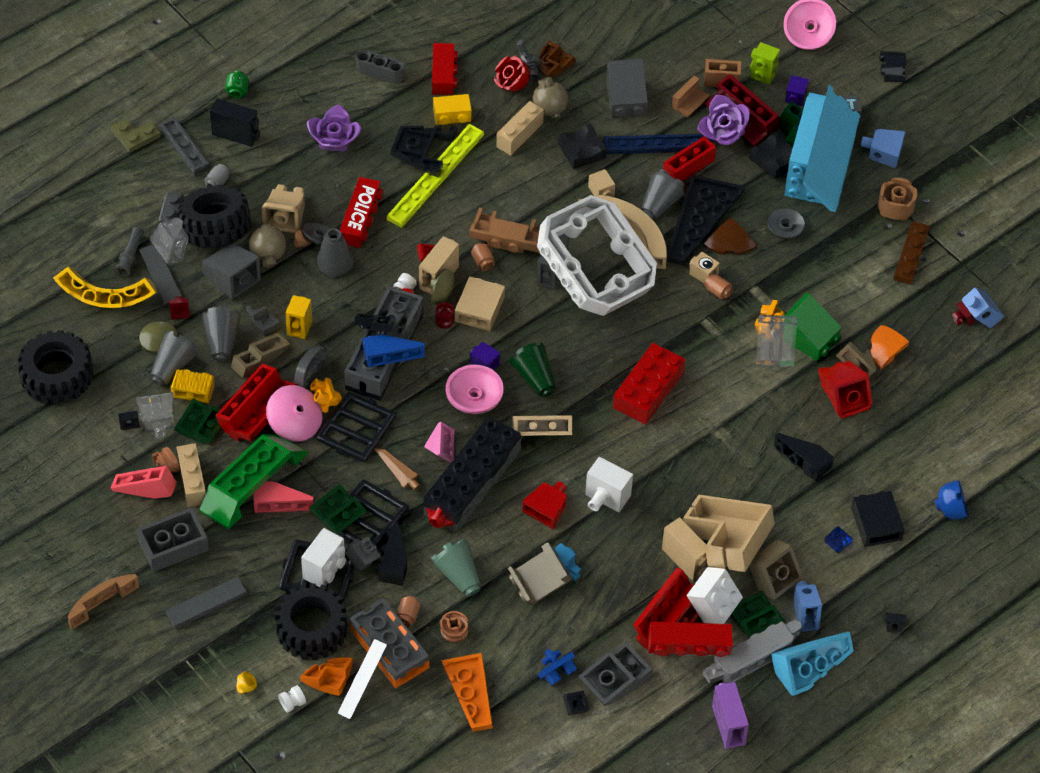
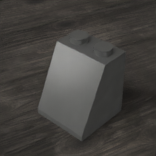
(626, 87)
(232, 269)

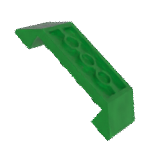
(246, 475)

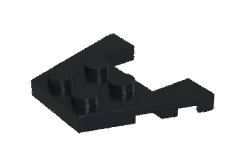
(414, 143)

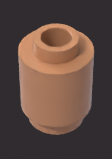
(483, 256)
(718, 286)
(408, 610)

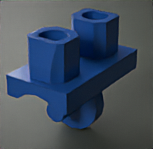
(550, 672)

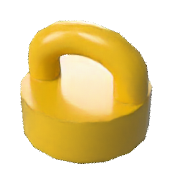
(246, 682)

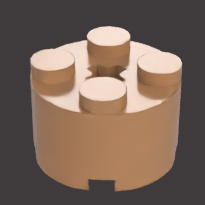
(897, 199)

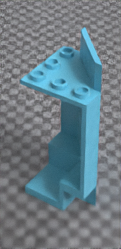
(822, 150)

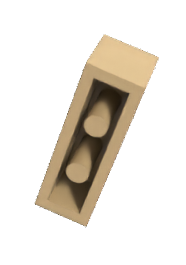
(520, 128)
(543, 425)
(191, 474)

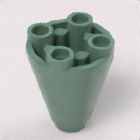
(458, 566)

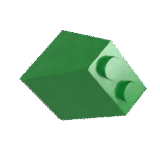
(815, 328)

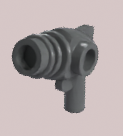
(529, 59)

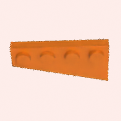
(470, 686)

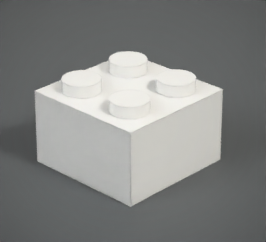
(323, 558)
(714, 596)

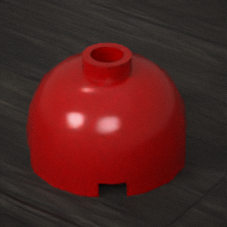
(512, 74)

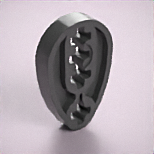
(310, 366)

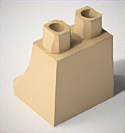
(284, 209)

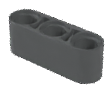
(379, 66)

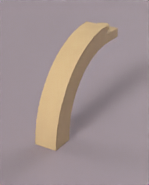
(644, 228)

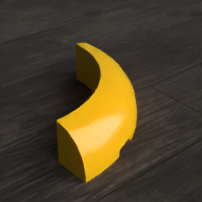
(106, 298)

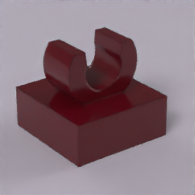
(179, 308)
(963, 314)

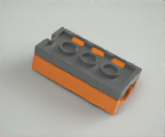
(403, 654)

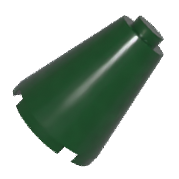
(535, 368)

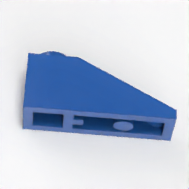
(389, 349)

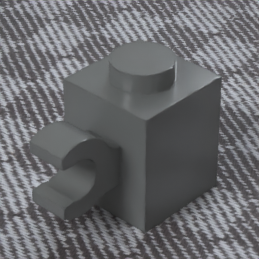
(362, 553)

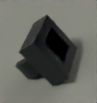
(894, 619)

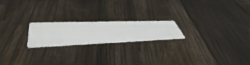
(362, 679)

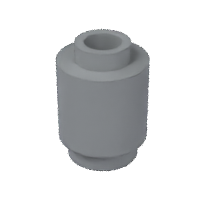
(217, 176)

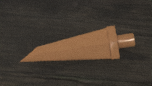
(401, 471)

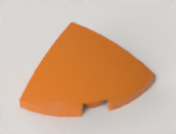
(885, 345)
(330, 676)

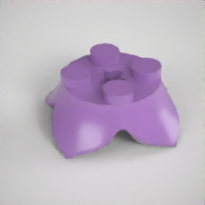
(721, 110)
(334, 130)

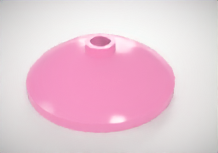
(808, 13)
(474, 381)
(285, 417)

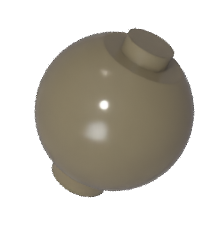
(550, 97)
(267, 244)

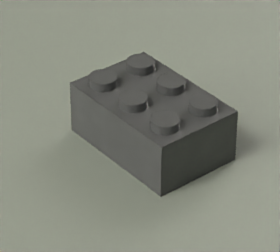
(172, 539)

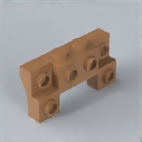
(505, 234)

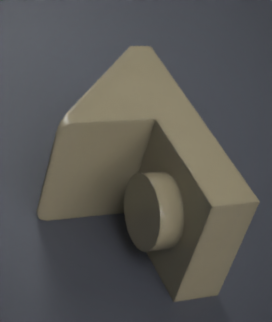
(862, 360)

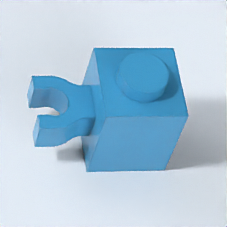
(568, 557)

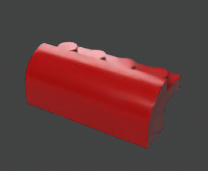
(246, 411)
(667, 606)

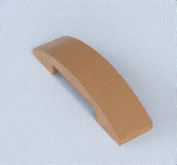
(123, 585)

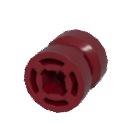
(444, 315)

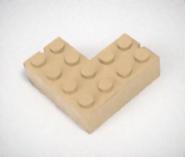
(732, 527)

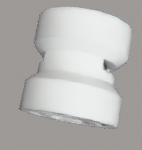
(405, 281)
(293, 698)

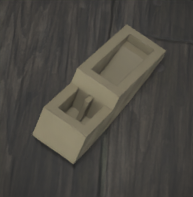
(259, 353)

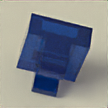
(838, 539)

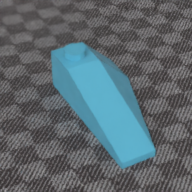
(805, 663)

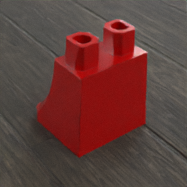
(846, 388)

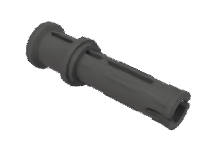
(127, 258)

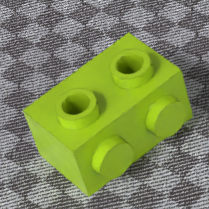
(764, 63)

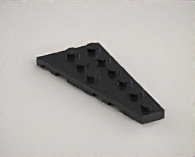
(701, 211)

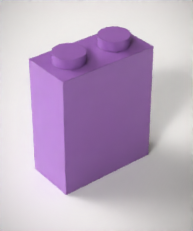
(730, 715)

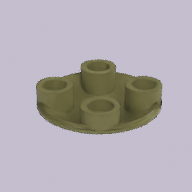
(442, 287)
(152, 335)

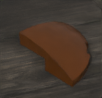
(554, 60)
(730, 238)

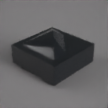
(129, 420)
(575, 703)

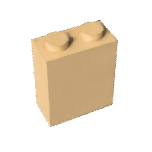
(443, 256)
(479, 303)
(685, 548)

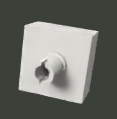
(608, 485)

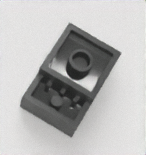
(616, 674)

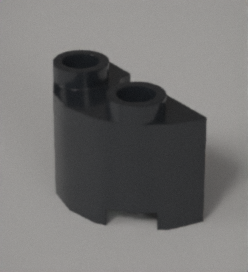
(893, 66)

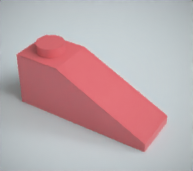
(147, 483)
(280, 498)

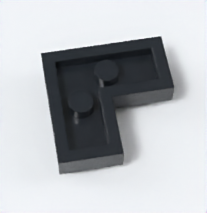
(377, 323)

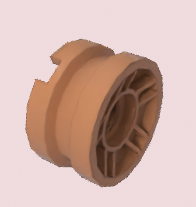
(166, 458)
(456, 633)

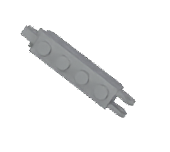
(752, 653)

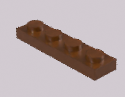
(911, 252)

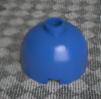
(952, 501)

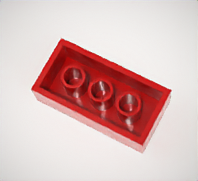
(649, 383)

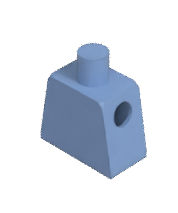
(885, 146)
(979, 303)
(807, 597)

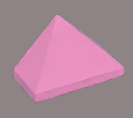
(442, 442)

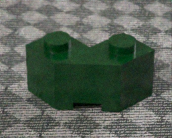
(790, 121)

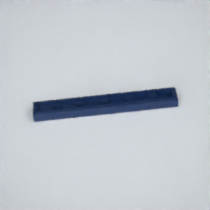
(649, 143)

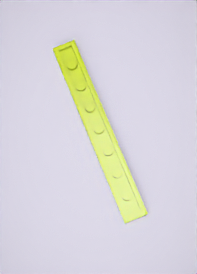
(428, 183)

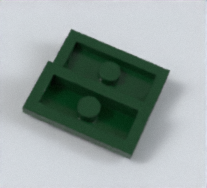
(199, 422)
(337, 509)
(755, 614)

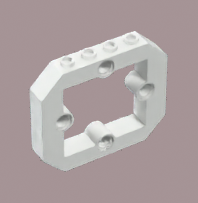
(625, 242)

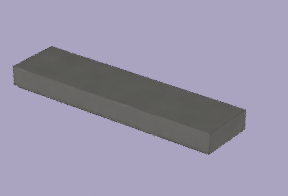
(184, 146)
(160, 274)
(206, 602)

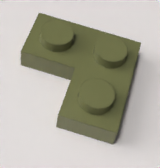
(134, 138)

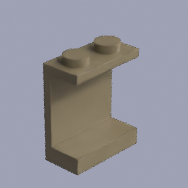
(540, 575)

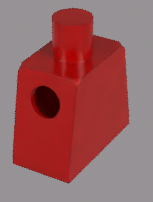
(546, 503)

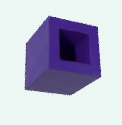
(796, 90)
(485, 356)

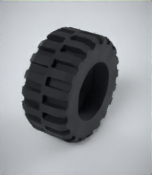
(215, 216)
(50, 348)

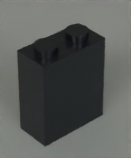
(234, 122)
(877, 518)

